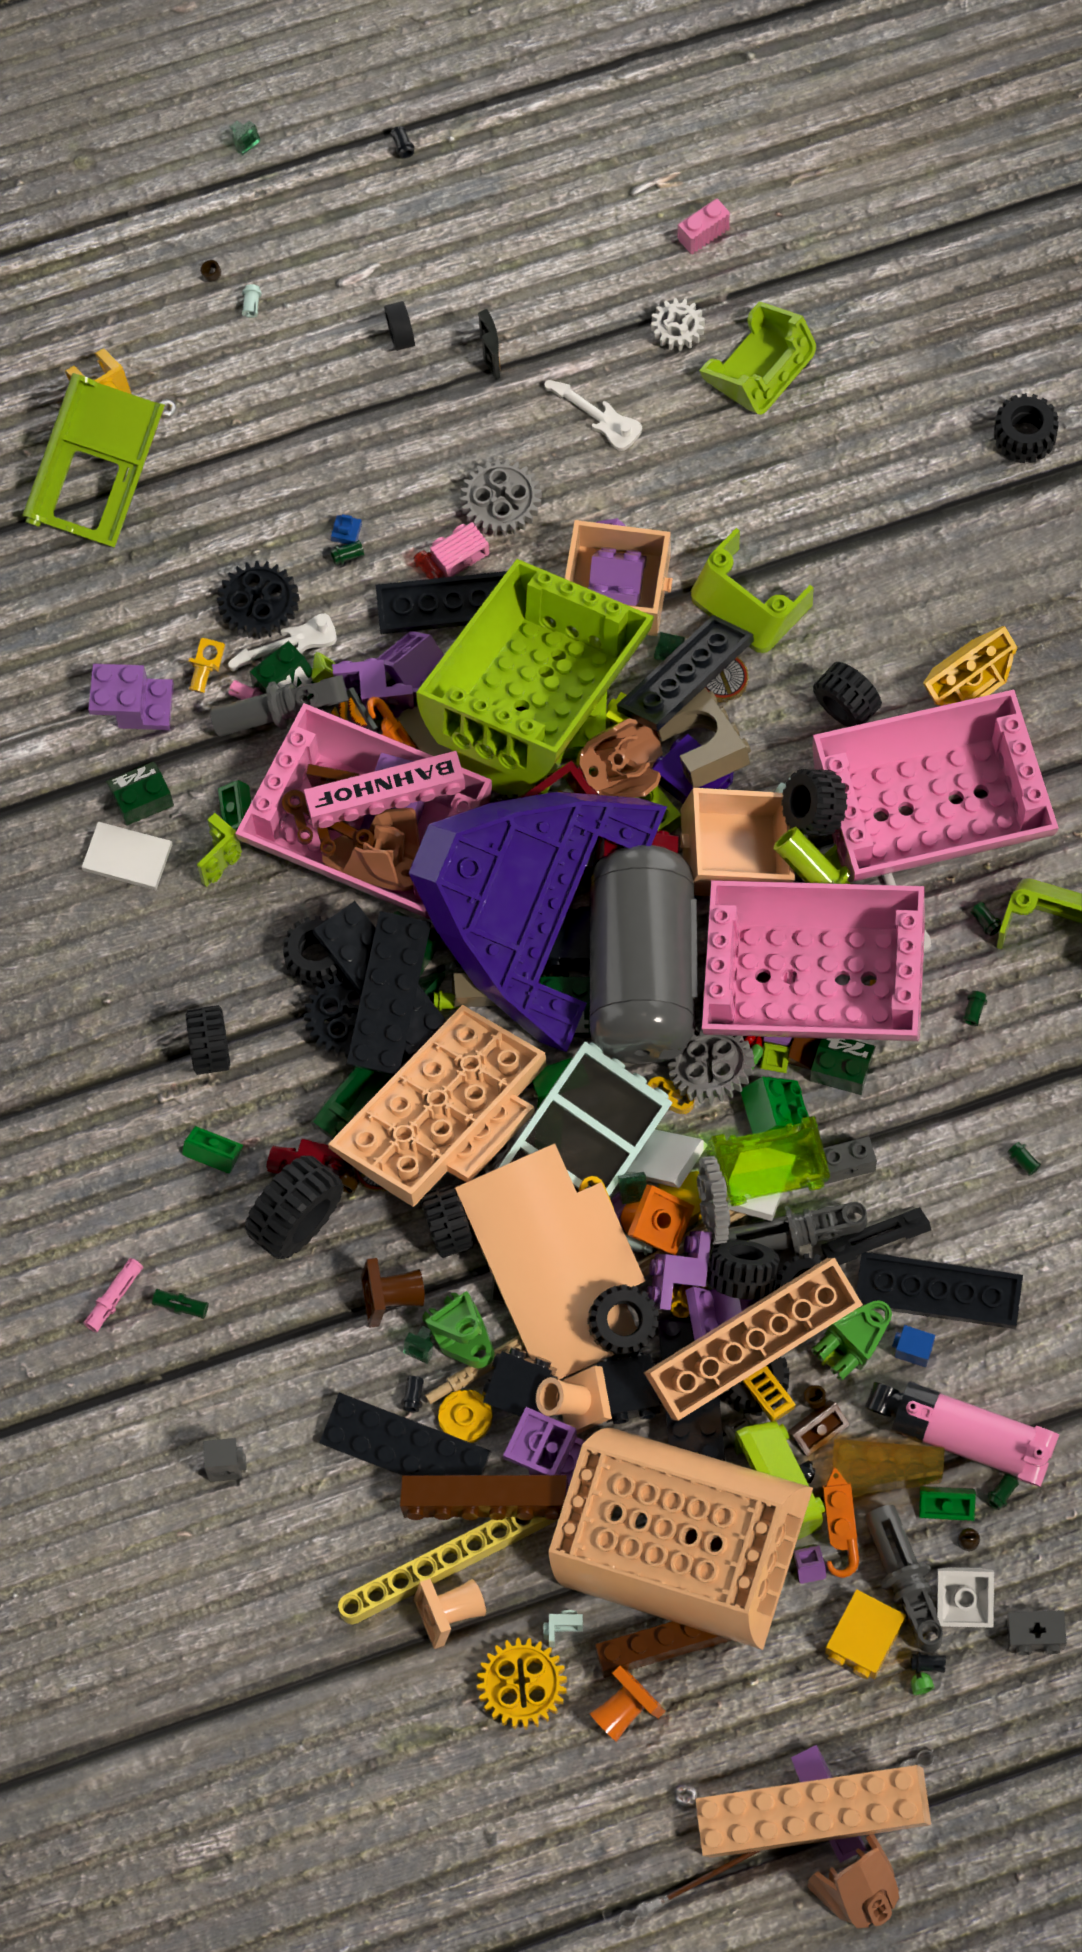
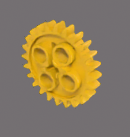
(546, 1680)

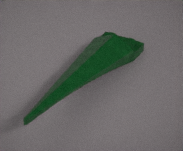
(355, 1091)

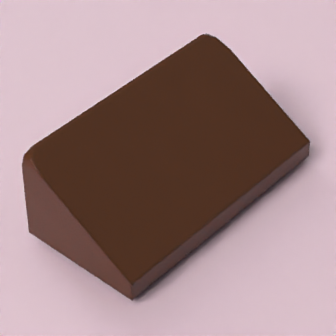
(803, 1052)
(818, 1427)

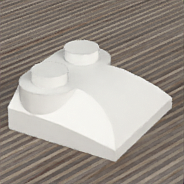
(965, 1597)

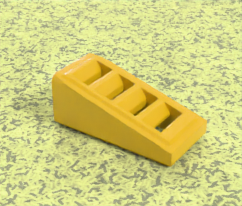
(780, 1411)

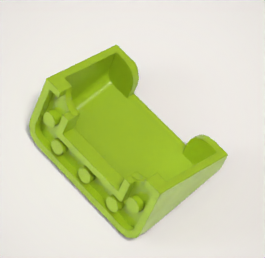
(765, 360)

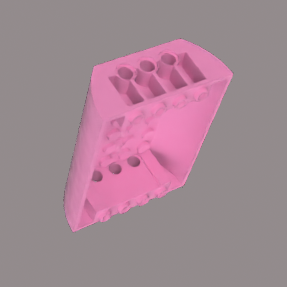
(340, 745)
(919, 765)
(817, 936)

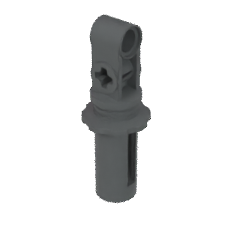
(276, 705)
(802, 1228)
(907, 1582)

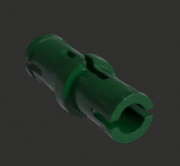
(197, 1308)

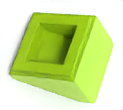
(322, 667)
(775, 1057)

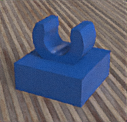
(346, 529)

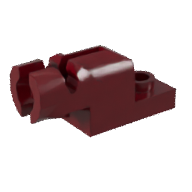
(281, 1156)

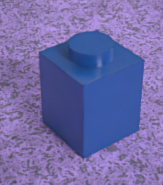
(913, 1345)

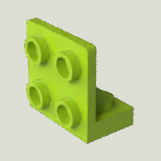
(225, 853)

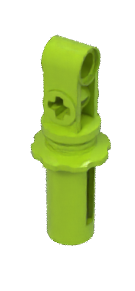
(808, 860)

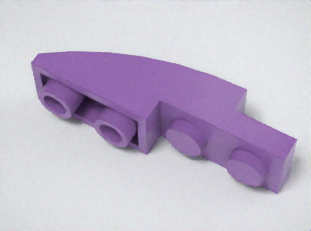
(810, 1767)

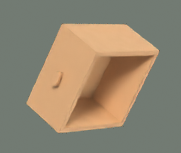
(654, 544)
(733, 837)

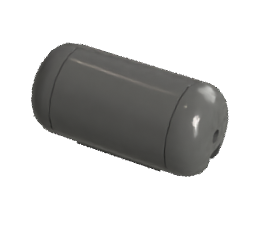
(642, 954)

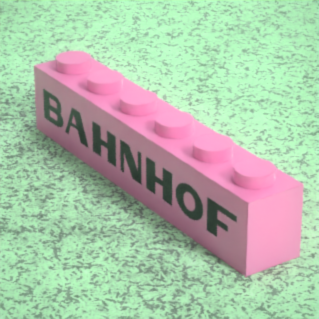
(384, 789)

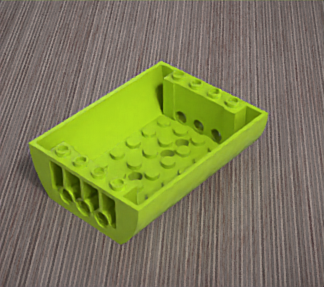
(499, 664)

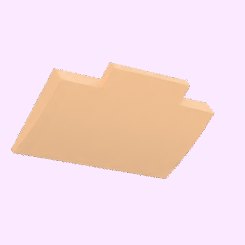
(444, 1108)
(551, 1255)

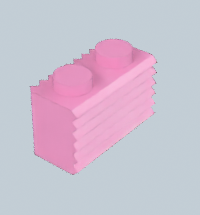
(704, 226)
(459, 549)

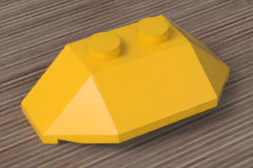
(973, 669)

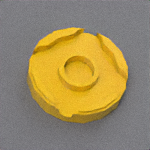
(465, 1415)

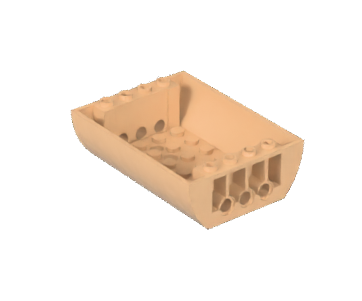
(654, 1566)

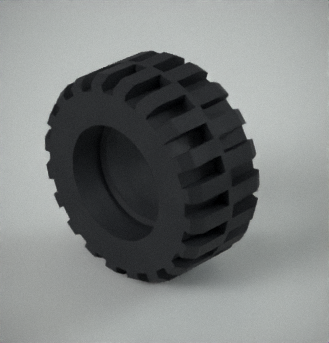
(294, 1207)

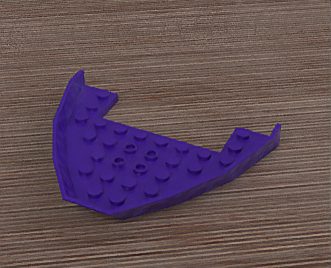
(503, 886)

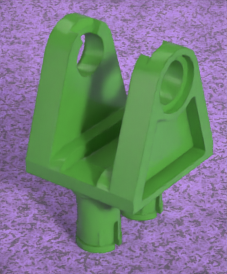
(460, 1330)
(855, 1337)

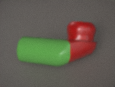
(756, 1045)

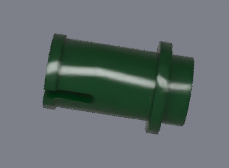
(347, 552)
(987, 920)
(974, 1008)
(1024, 1158)
(999, 1496)

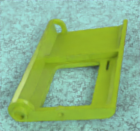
(105, 426)

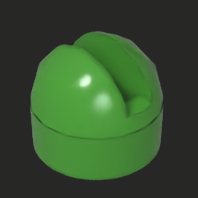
(922, 1685)

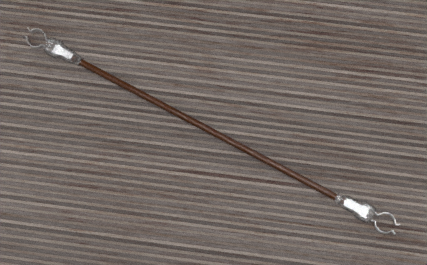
(647, 1908)

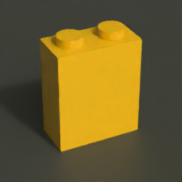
(864, 1635)

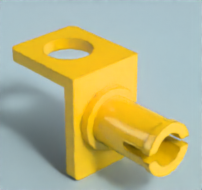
(204, 666)

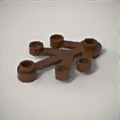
(298, 813)

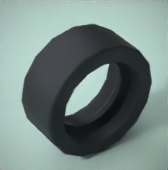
(399, 325)

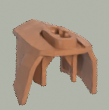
(622, 760)
(391, 856)
(860, 1888)

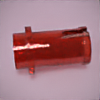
(427, 565)

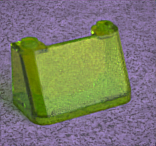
(771, 1161)

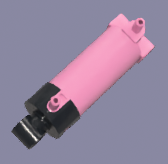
(966, 1430)

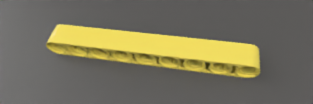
(440, 1568)

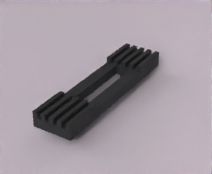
(910, 1225)

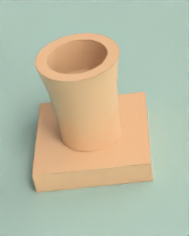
(579, 1399)
(447, 1608)

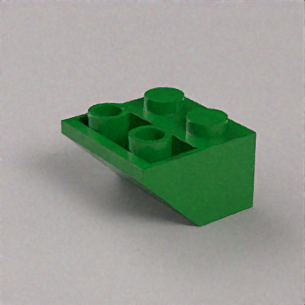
(773, 1104)

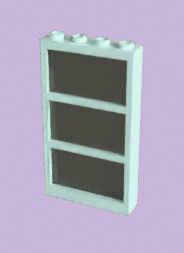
(594, 1118)

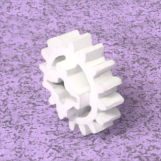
(678, 322)

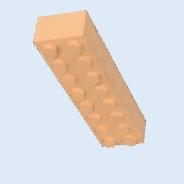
(753, 1338)
(813, 1811)

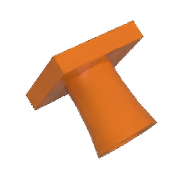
(657, 1219)
(625, 1705)

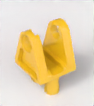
(114, 372)

